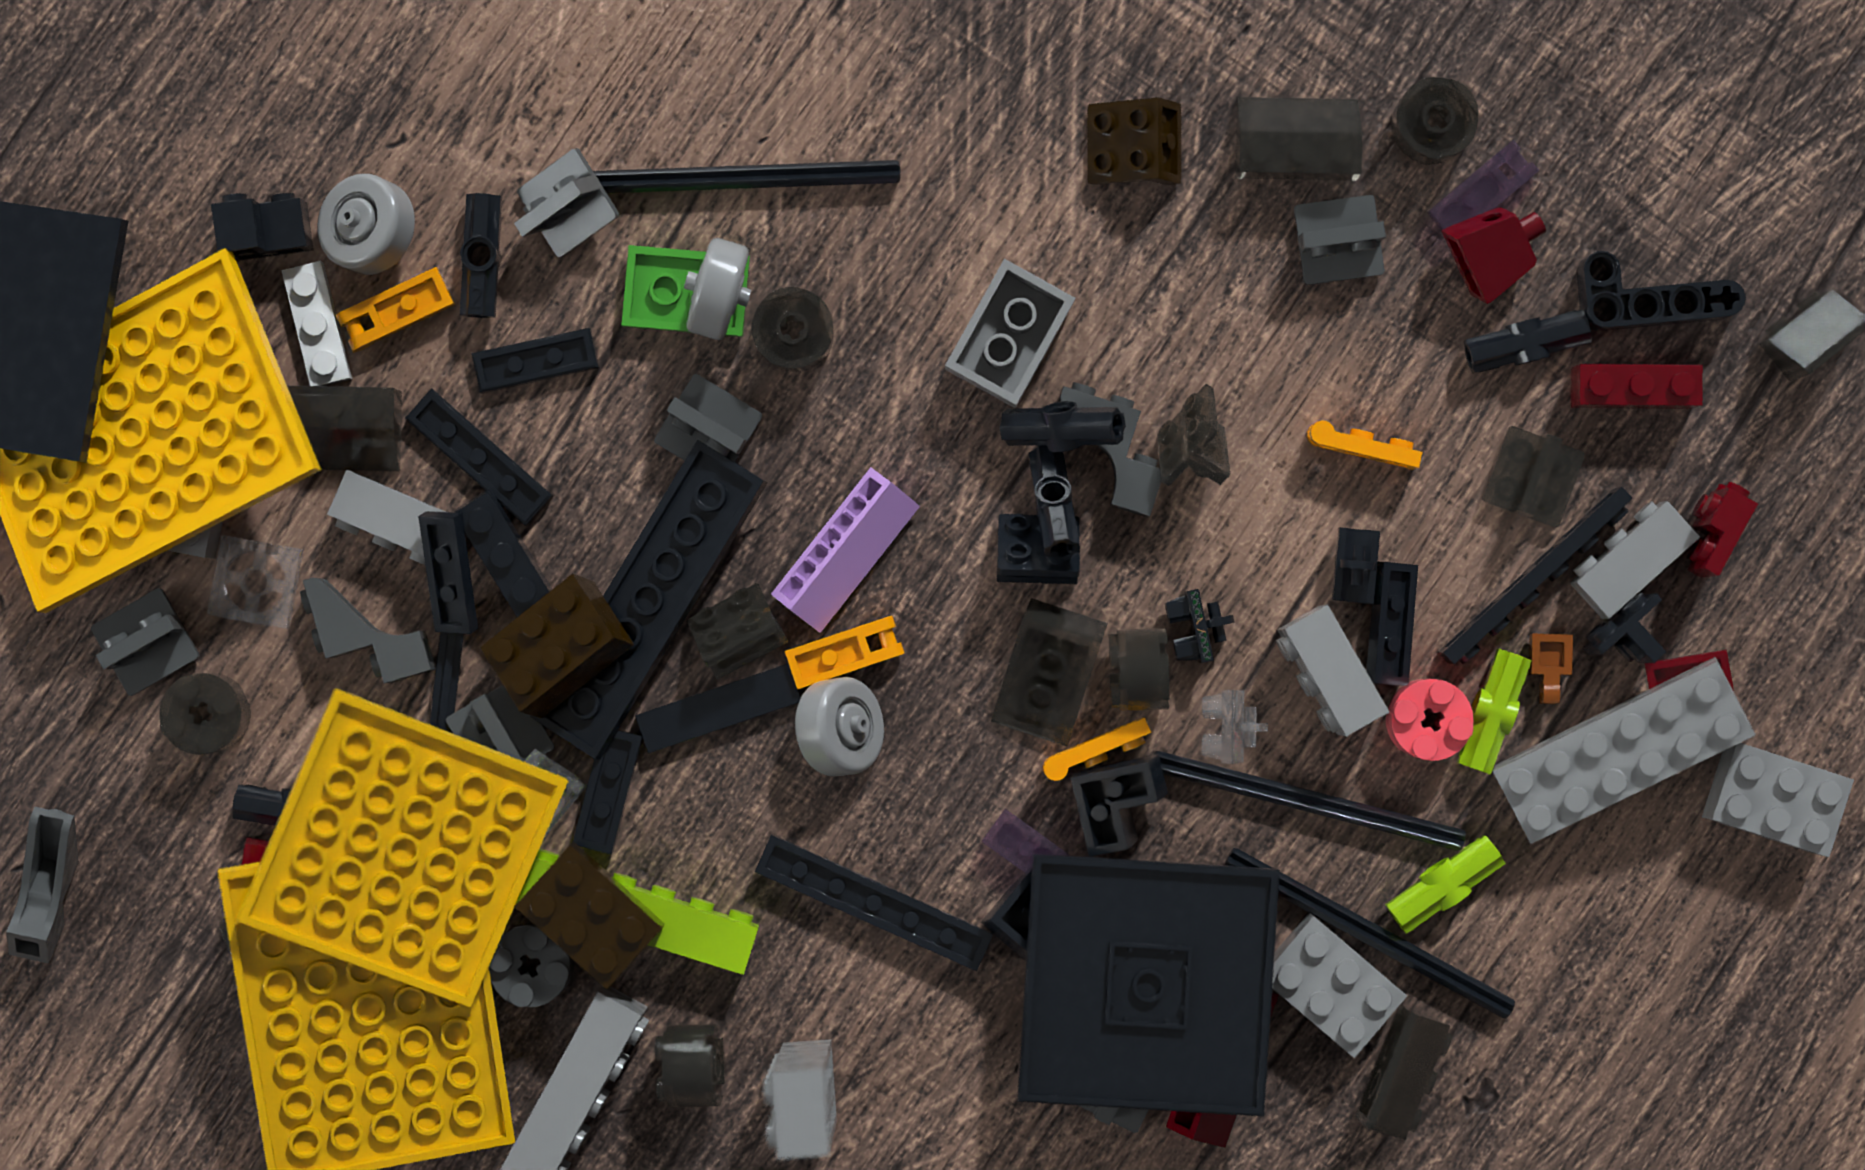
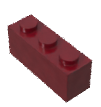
(1637, 386)

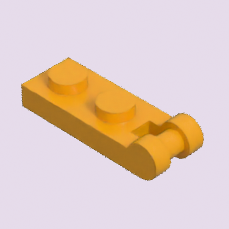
(396, 309)
(1361, 444)
(842, 652)
(1094, 750)

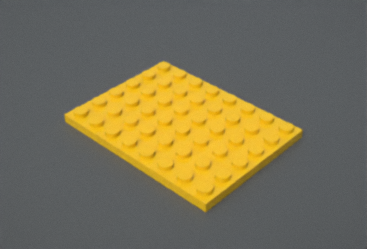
(179, 441)
(358, 1062)

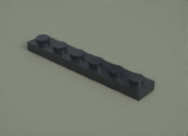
(1549, 565)
(874, 902)

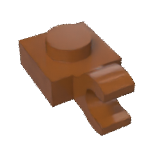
(1551, 659)

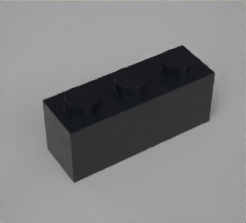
(503, 552)

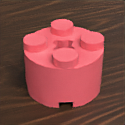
(1451, 727)

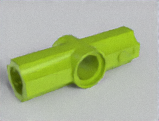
(1494, 710)
(1445, 884)

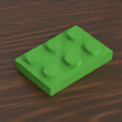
(657, 293)

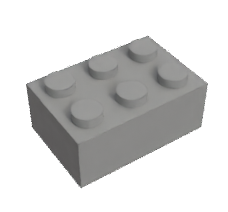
(1009, 333)
(1331, 671)
(1778, 798)
(1333, 985)

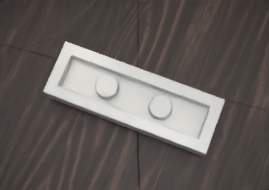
(316, 324)

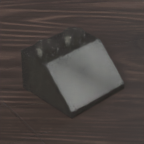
(1813, 334)

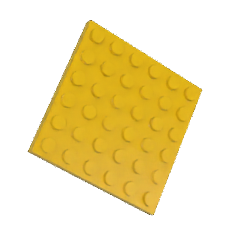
(402, 848)

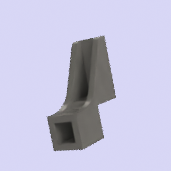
(1134, 479)
(345, 630)
(46, 875)

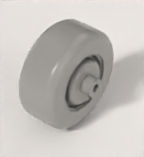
(366, 224)
(717, 288)
(839, 726)

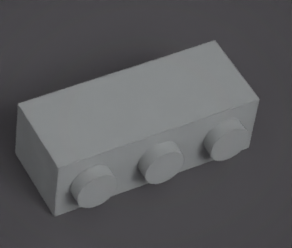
(380, 511)
(1633, 558)

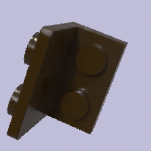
(1134, 141)

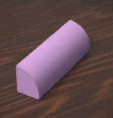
(845, 550)

